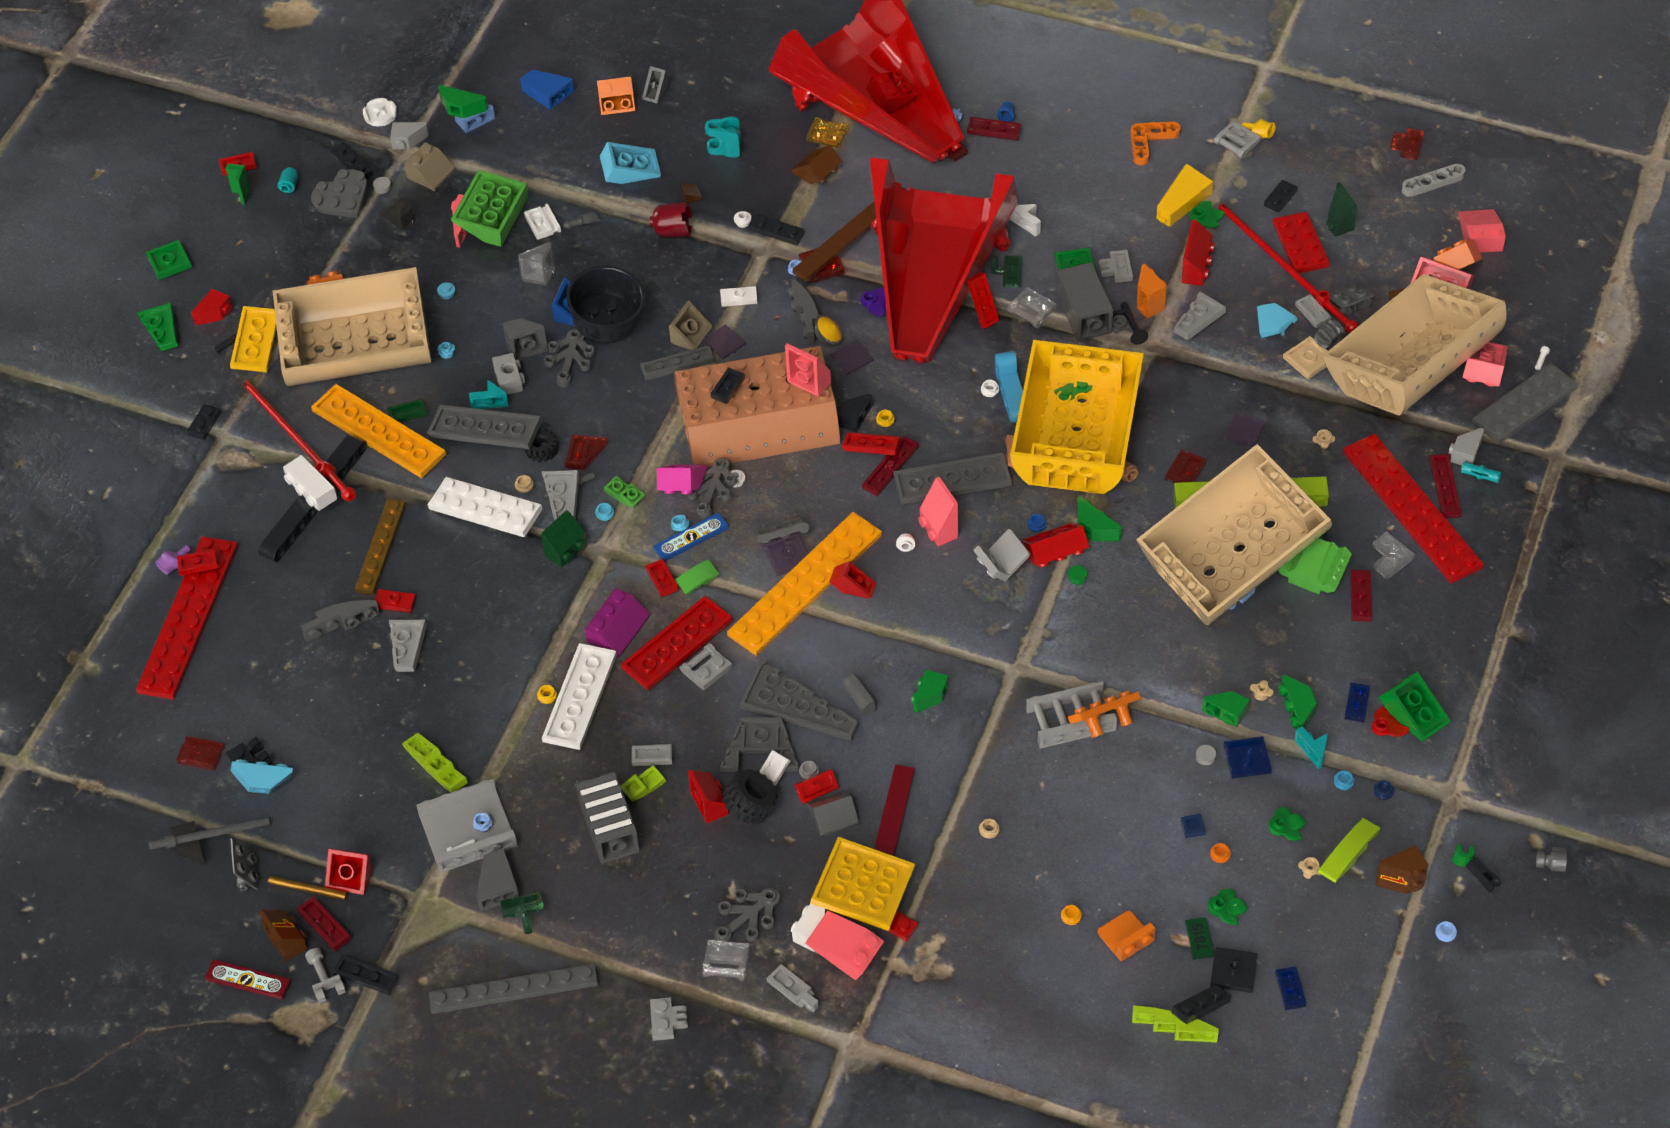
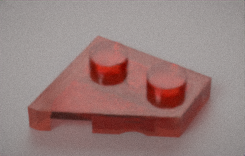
(584, 450)

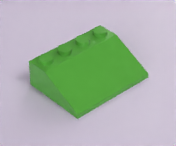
(491, 207)

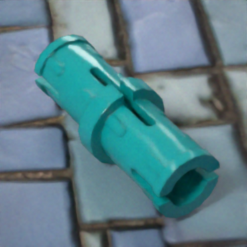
(1481, 472)

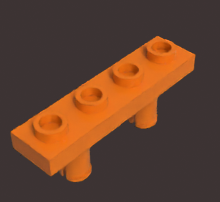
(1091, 715)

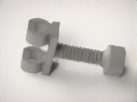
(315, 957)

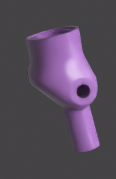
(168, 559)

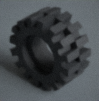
(544, 452)

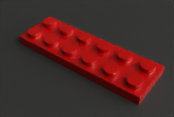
(676, 642)

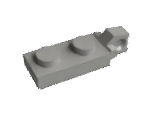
(793, 988)

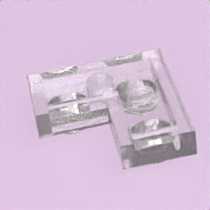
(1394, 557)

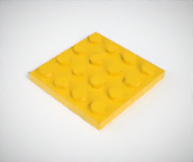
(863, 883)

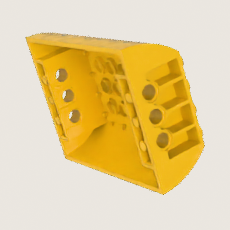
(1044, 444)

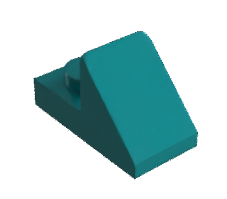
(493, 398)
(1312, 748)

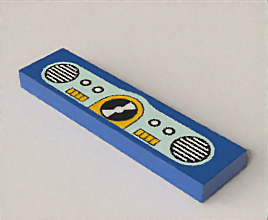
(690, 537)

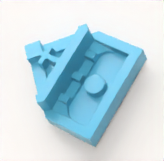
(1274, 319)

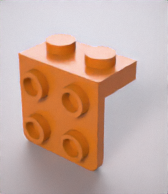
(1126, 935)

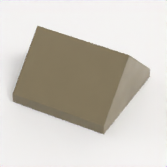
(689, 327)

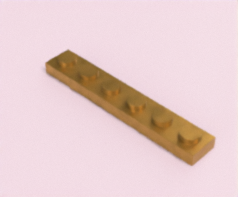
(380, 547)

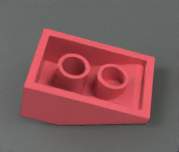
(1483, 228)
(1486, 364)
(806, 371)
(939, 514)
(844, 944)

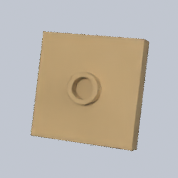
(1306, 357)

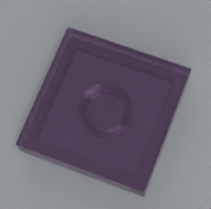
(785, 553)

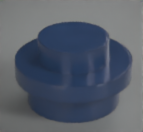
(1383, 790)

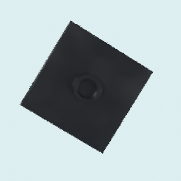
(1233, 969)

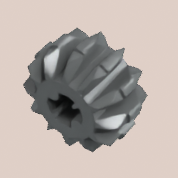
(1329, 334)

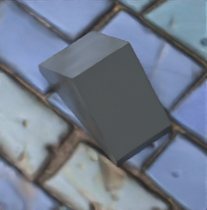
(655, 85)

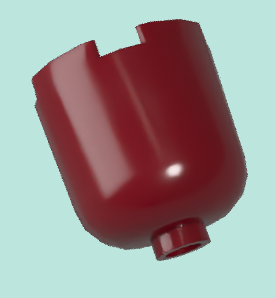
(672, 220)

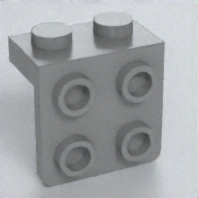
(1004, 556)

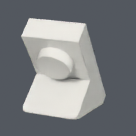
(1026, 218)

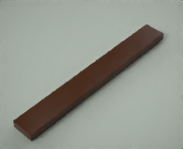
(836, 244)

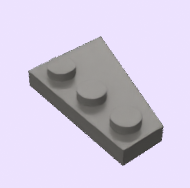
(1199, 316)
(562, 491)
(407, 643)

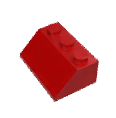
(1197, 255)
(1056, 544)

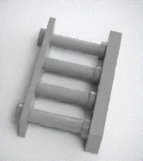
(1068, 732)

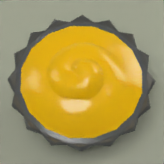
(828, 330)

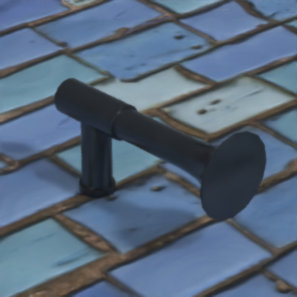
(1138, 336)

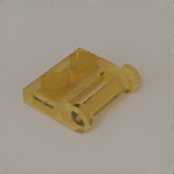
(827, 132)

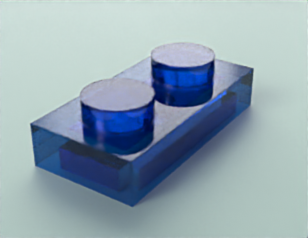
(1357, 702)
(1290, 988)

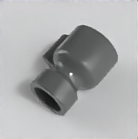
(1555, 860)

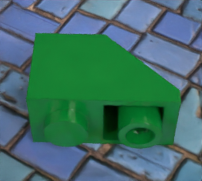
(930, 690)
(1227, 707)

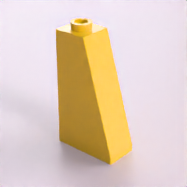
(1183, 195)

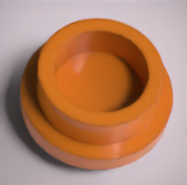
(1220, 853)

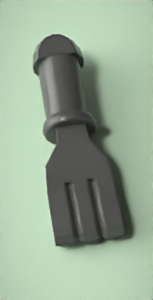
(586, 219)

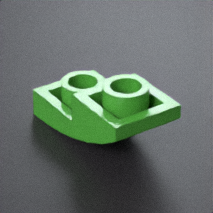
(624, 493)
(696, 576)

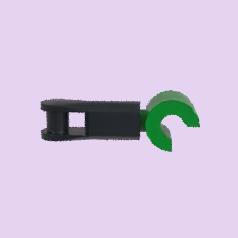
(1476, 867)

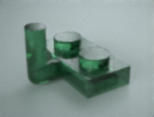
(1010, 272)
(522, 905)

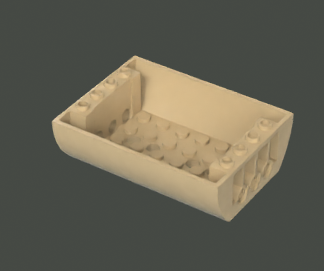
(351, 316)

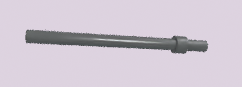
(171, 840)

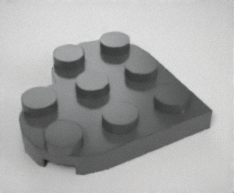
(341, 196)

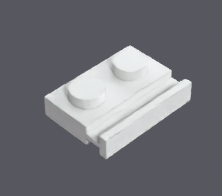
(542, 221)

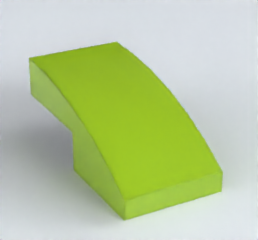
(641, 786)

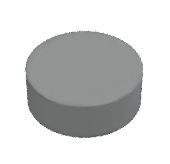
(382, 185)
(1205, 755)

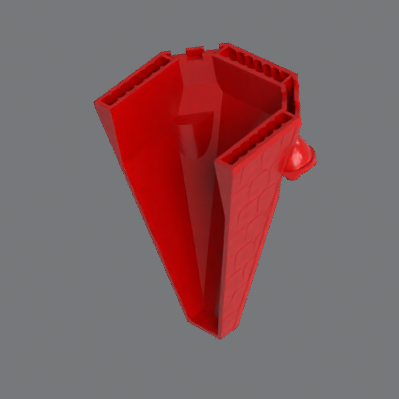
(842, 66)
(930, 251)

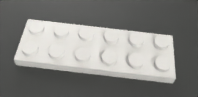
(485, 506)
(579, 696)

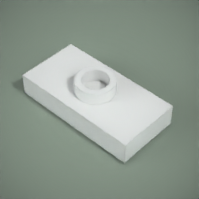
(738, 296)
(774, 767)

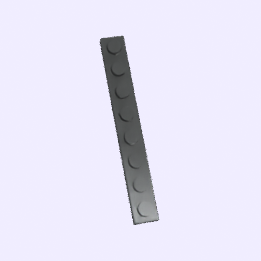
(513, 988)

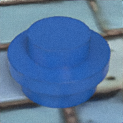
(1037, 523)

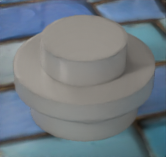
(808, 769)

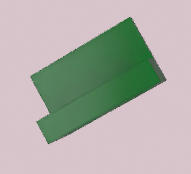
(238, 181)

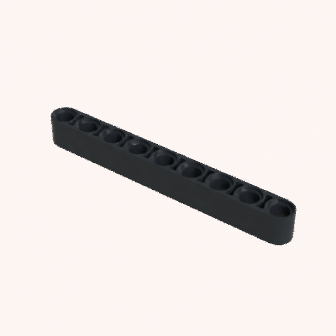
(300, 512)

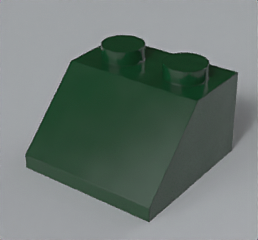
(563, 539)

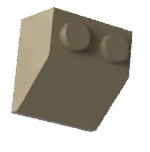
(428, 167)

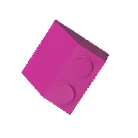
(680, 478)

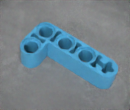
(1009, 383)

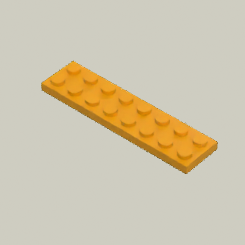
(378, 430)

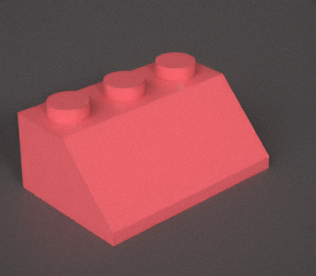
(1443, 272)

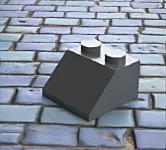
(524, 338)

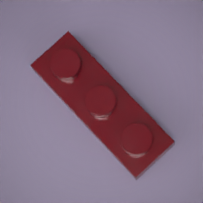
(994, 128)
(1361, 595)
(323, 923)

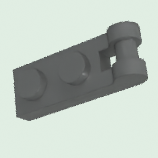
(781, 529)

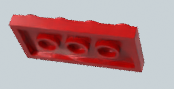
(1300, 242)

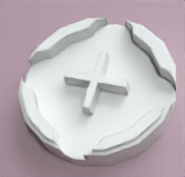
(380, 112)

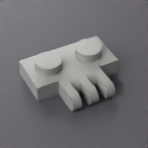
(1117, 266)
(666, 1018)

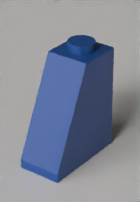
(547, 87)

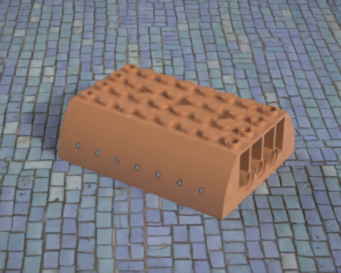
(757, 422)

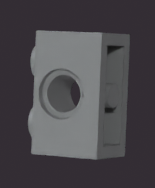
(507, 373)

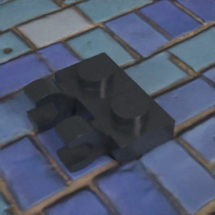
(244, 752)

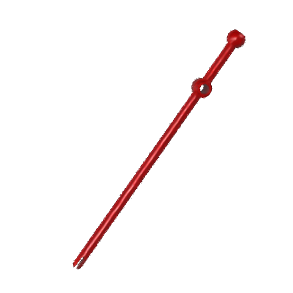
(1322, 296)
(323, 467)

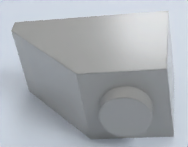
(408, 134)
(1466, 447)

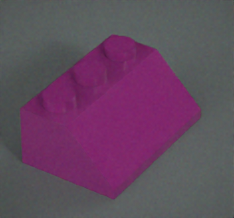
(616, 622)

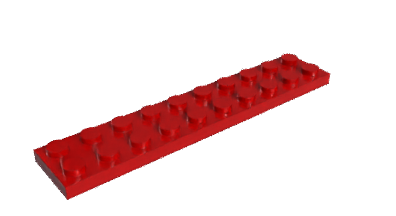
(1413, 508)
(185, 623)

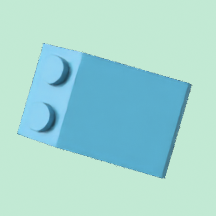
(628, 163)

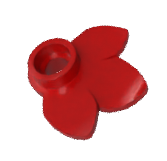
(1386, 724)

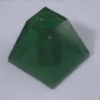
(1341, 212)

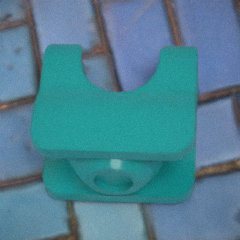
(727, 136)

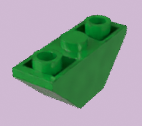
(462, 103)
(1096, 523)
(1298, 701)

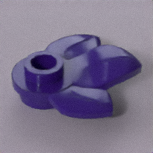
(874, 301)

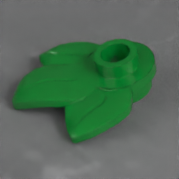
(1206, 215)
(1286, 824)
(1228, 906)

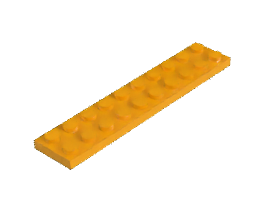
(803, 584)

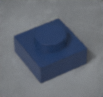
(1193, 826)

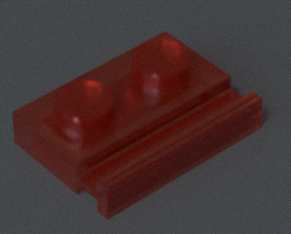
(1185, 468)
(200, 753)

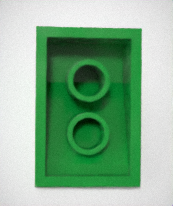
(1415, 707)

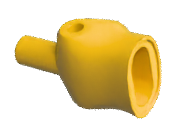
(1261, 128)

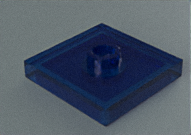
(1247, 757)

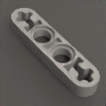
(1414, 186)

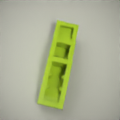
(434, 763)
(1349, 850)
(1165, 1021)

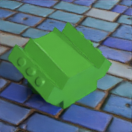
(1317, 566)

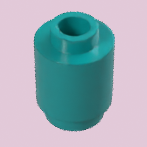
(288, 180)

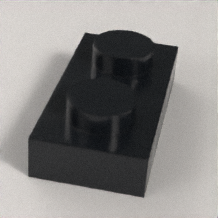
(1280, 196)
(727, 385)
(204, 422)

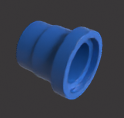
(1006, 112)

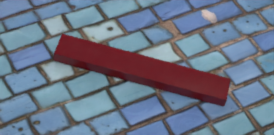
(894, 809)

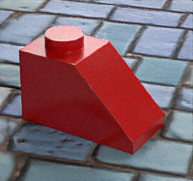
(212, 308)
(852, 580)

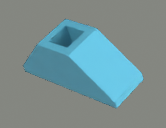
(260, 776)

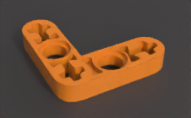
(1146, 134)

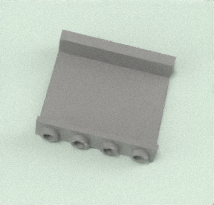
(450, 823)

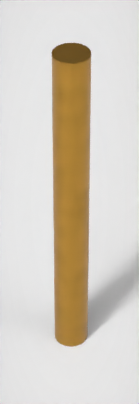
(307, 888)

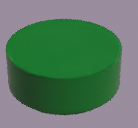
(1077, 575)

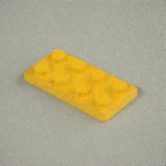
(254, 339)

